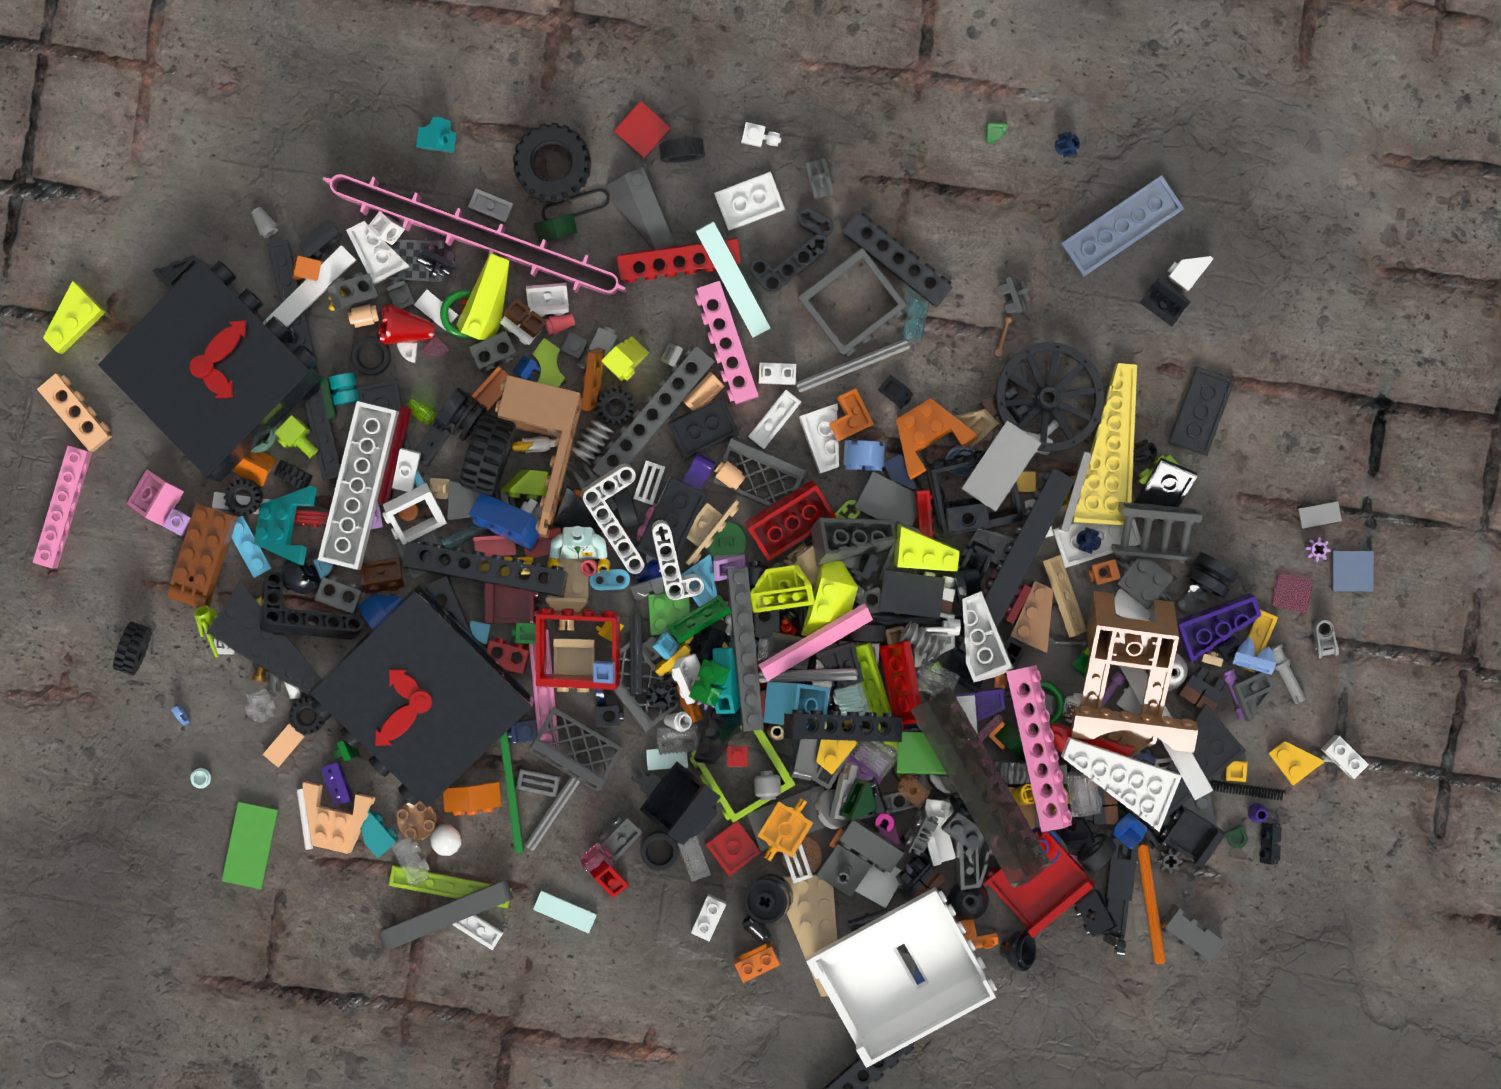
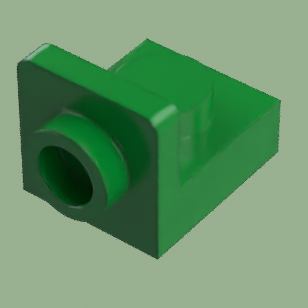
(524, 633)

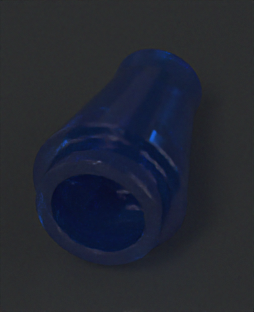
(649, 572)

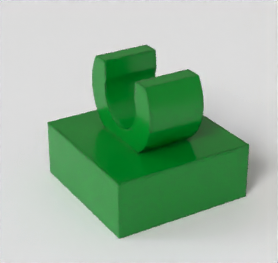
(345, 751)

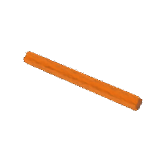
(1151, 904)

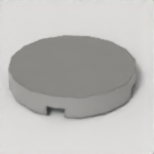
(823, 805)

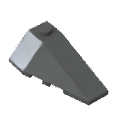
(637, 202)

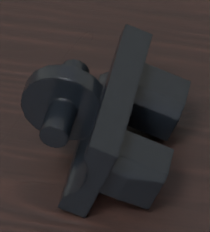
(435, 263)

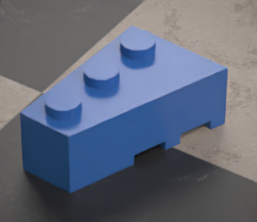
(505, 520)

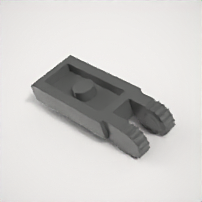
(592, 495)

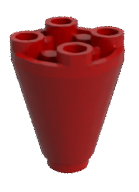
(403, 326)

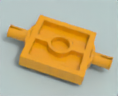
(785, 829)

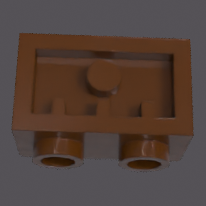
(382, 575)

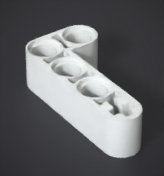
(671, 559)

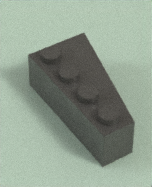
(848, 538)

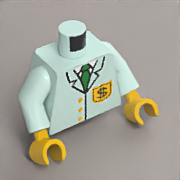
(578, 544)

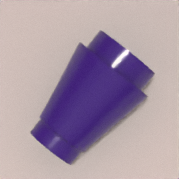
(1254, 810)

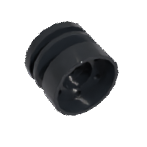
(459, 413)

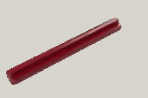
(396, 445)

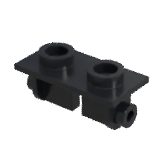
(1269, 835)

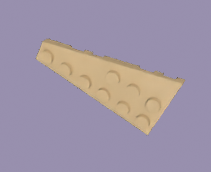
(813, 916)

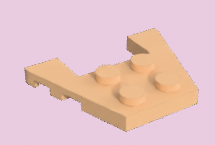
(333, 827)

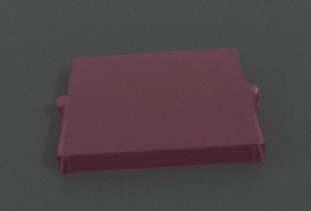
(1292, 593)

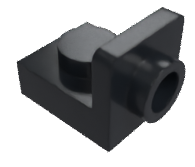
(896, 392)

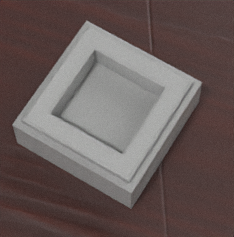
(671, 354)

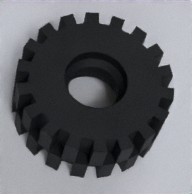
(132, 648)

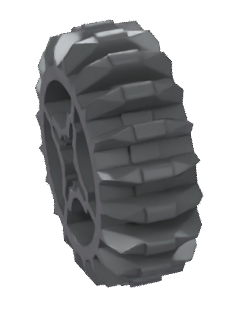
(1013, 771)

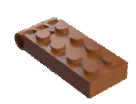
(201, 556)

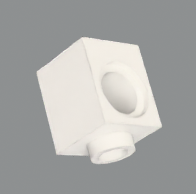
(386, 227)

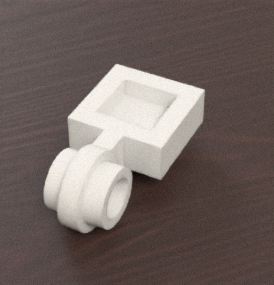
(754, 135)

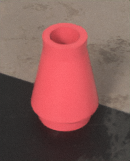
(557, 324)

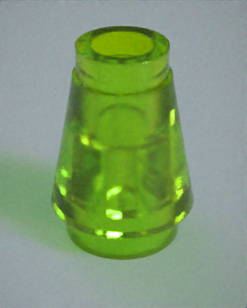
(422, 411)

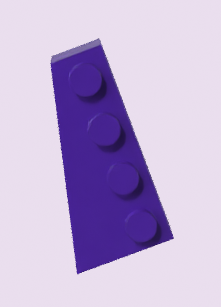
(1211, 626)

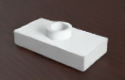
(406, 470)

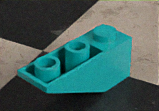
(729, 697)
(376, 834)

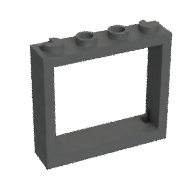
(867, 335)

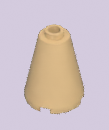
(806, 560)

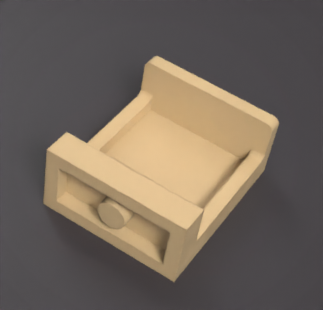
(573, 658)

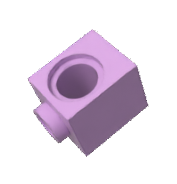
(177, 522)

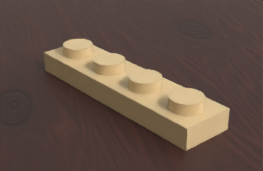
(1065, 596)

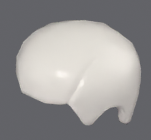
(445, 840)

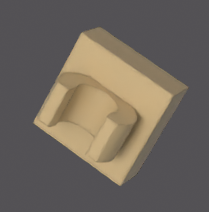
(439, 488)

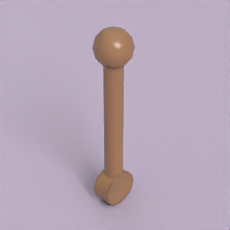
(998, 352)

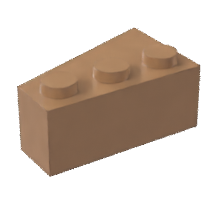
(1034, 618)

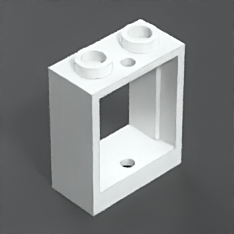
(407, 500)

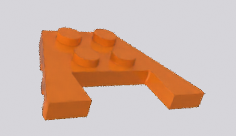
(925, 426)

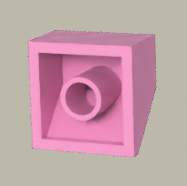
(154, 497)

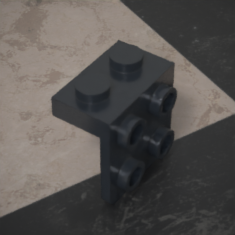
(962, 826)

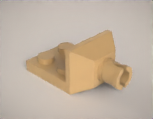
(575, 592)

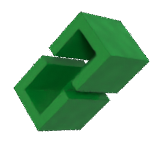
(709, 673)

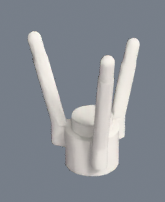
(949, 627)

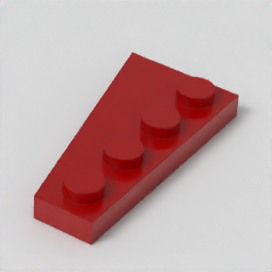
(1062, 733)

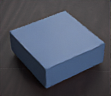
(604, 672)

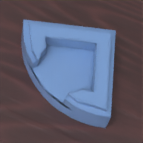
(181, 715)

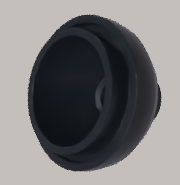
(958, 898)
(1019, 950)

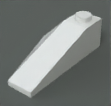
(984, 647)

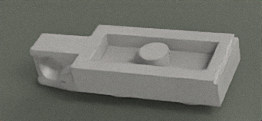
(843, 788)

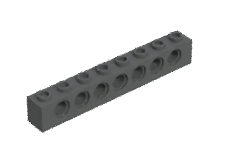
(703, 365)

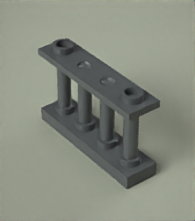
(1149, 514)

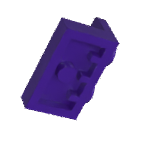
(337, 783)

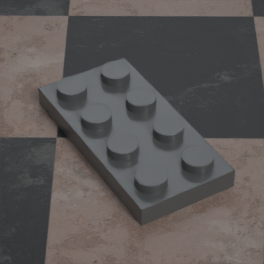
(759, 817)

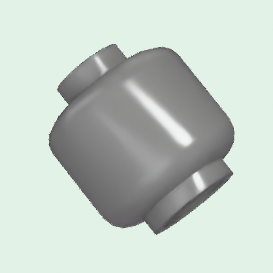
(767, 785)

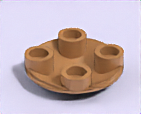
(416, 820)

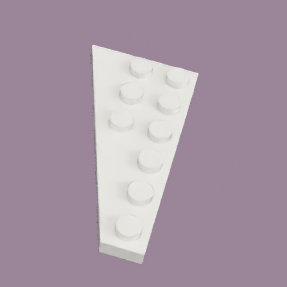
(1134, 783)

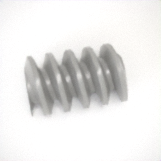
(591, 441)
(922, 640)

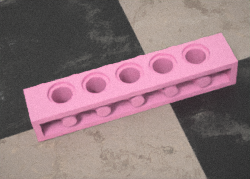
(715, 292)
(62, 507)

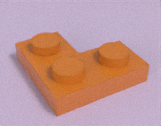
(855, 417)

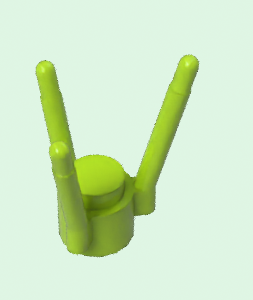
(204, 617)

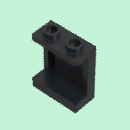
(1191, 835)

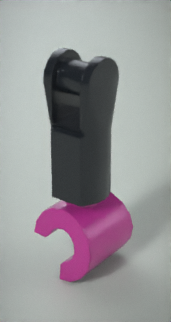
(881, 806)

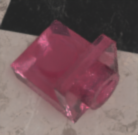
(594, 857)

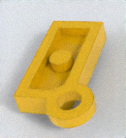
(666, 666)

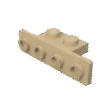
(705, 526)

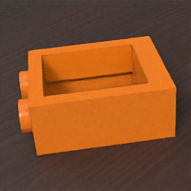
(755, 959)

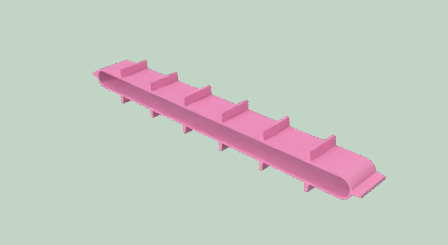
(373, 185)

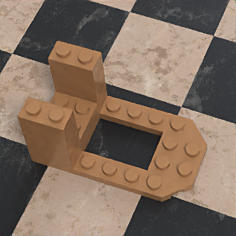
(548, 413)
(1130, 644)

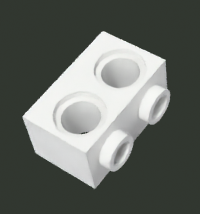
(1344, 756)
(708, 917)

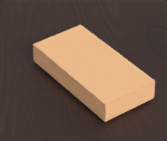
(704, 392)
(283, 745)

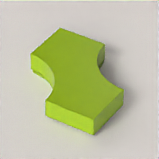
(547, 356)

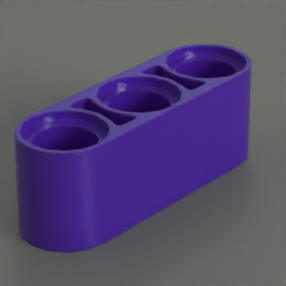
(699, 471)

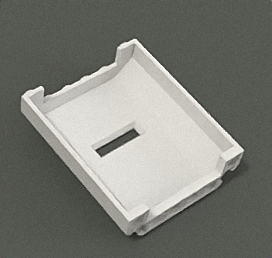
(878, 993)

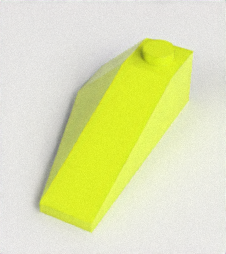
(486, 303)

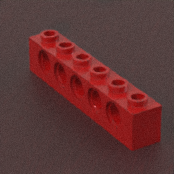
(627, 260)

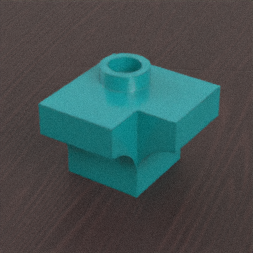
(437, 136)

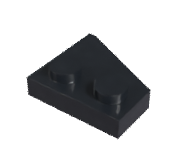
(573, 511)
(841, 657)

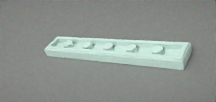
(733, 279)

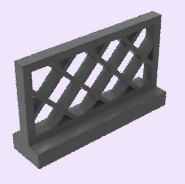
(771, 461)
(628, 701)
(564, 762)

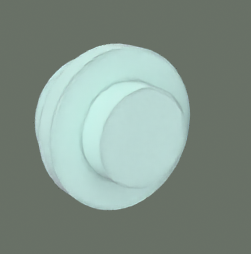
(200, 778)

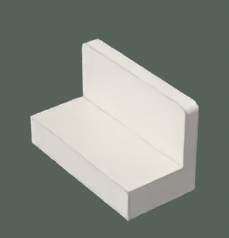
(1129, 608)
(940, 846)

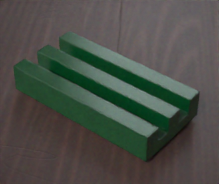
(327, 397)

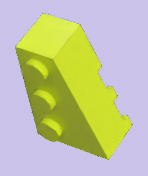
(73, 318)
(625, 358)

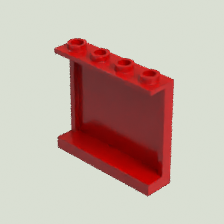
(1048, 893)

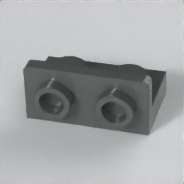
(618, 834)

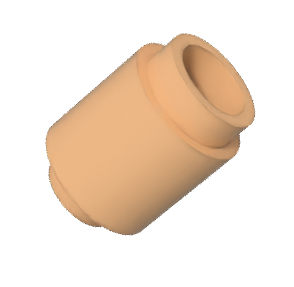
(363, 315)
(729, 475)

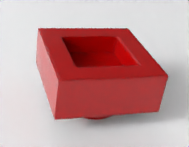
(737, 756)

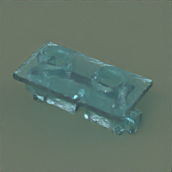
(915, 325)

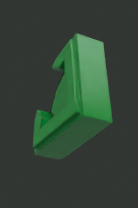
(995, 131)

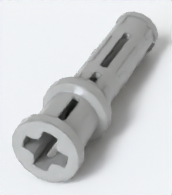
(1286, 673)

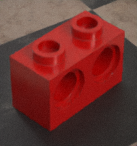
(508, 650)

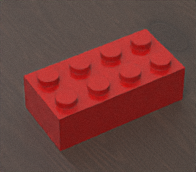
(789, 520)

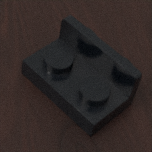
(705, 641)

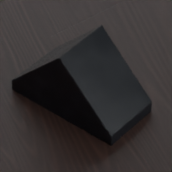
(1015, 651)

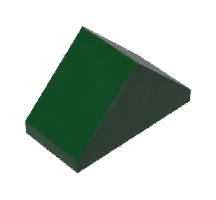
(556, 228)
(1010, 737)
(859, 800)

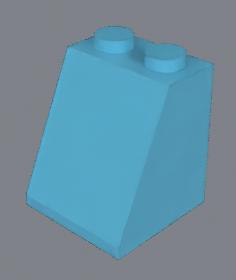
(786, 697)

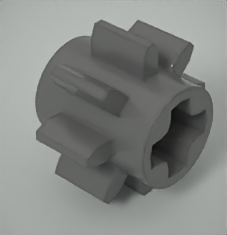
(1173, 865)

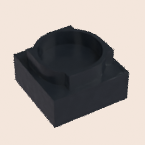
(681, 804)

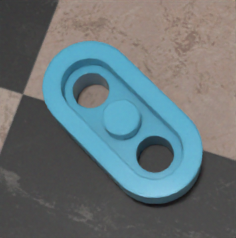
(610, 580)

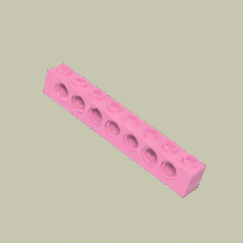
(1034, 757)

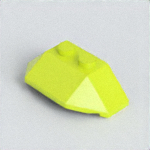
(781, 589)
(833, 596)

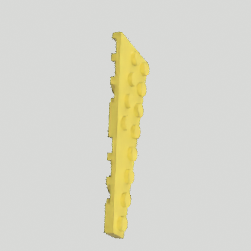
(1111, 462)

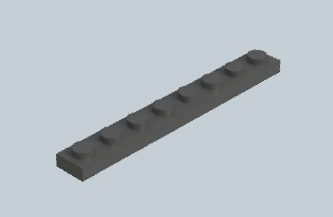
(744, 649)

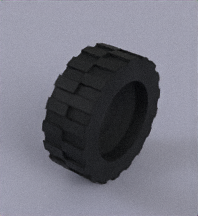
(681, 150)

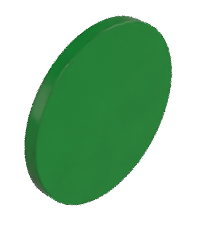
(728, 541)

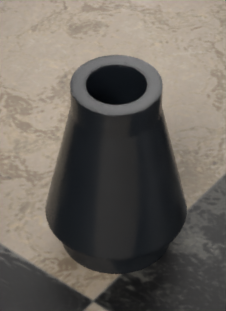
(756, 929)

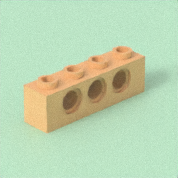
(50, 391)

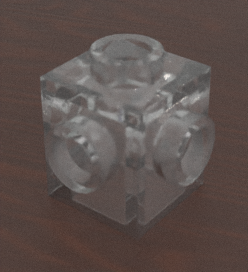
(259, 706)

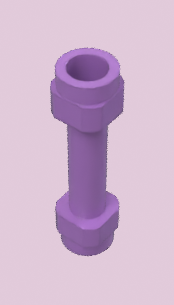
(1230, 677)
(1117, 680)

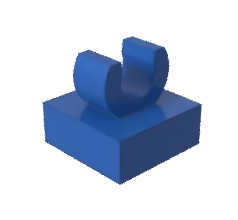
(525, 367)

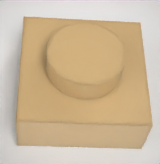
(1211, 658)

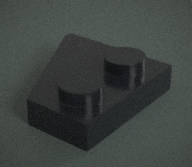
(176, 270)

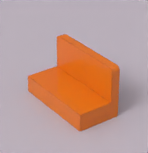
(489, 391)
(255, 467)

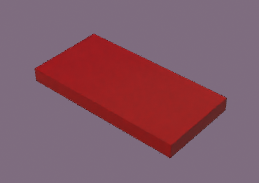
(900, 680)

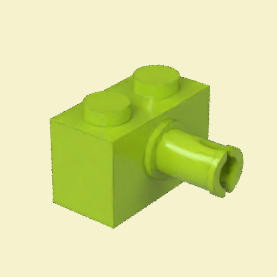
(293, 434)

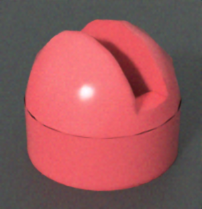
(586, 569)

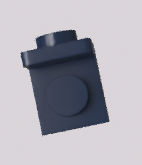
(523, 731)

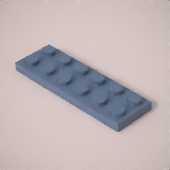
(1122, 226)

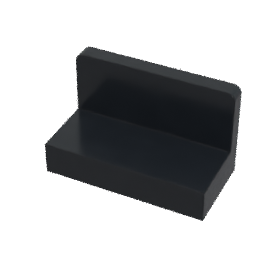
(967, 584)

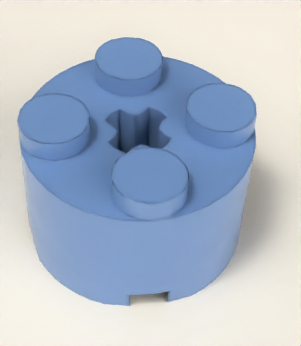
(864, 454)

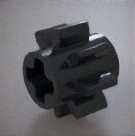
(1144, 452)

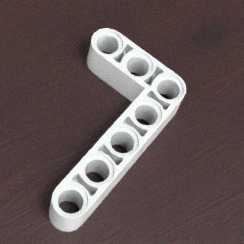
(610, 519)

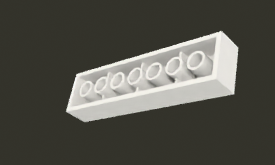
(358, 485)

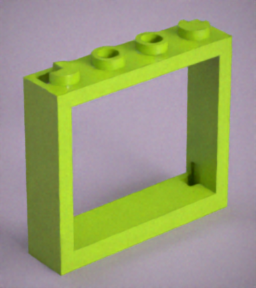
(728, 811)

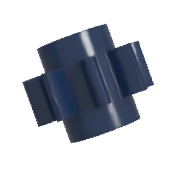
(1067, 144)
(1088, 540)

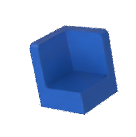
(1130, 831)

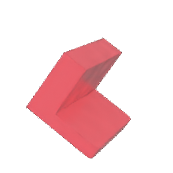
(494, 545)

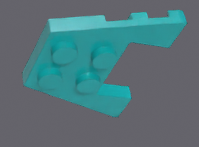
(277, 522)

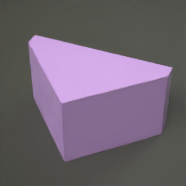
(724, 562)

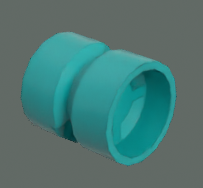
(343, 389)

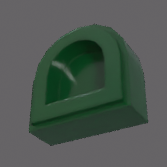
(1236, 837)

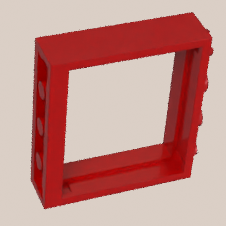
(574, 681)

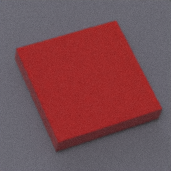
(642, 129)
(733, 848)

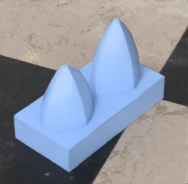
(1246, 658)

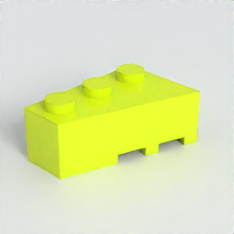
(923, 552)

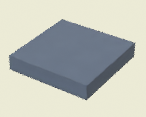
(1353, 571)

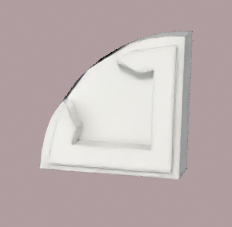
(408, 350)

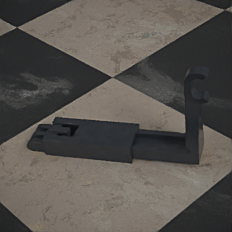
(1119, 893)

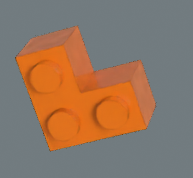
(472, 798)

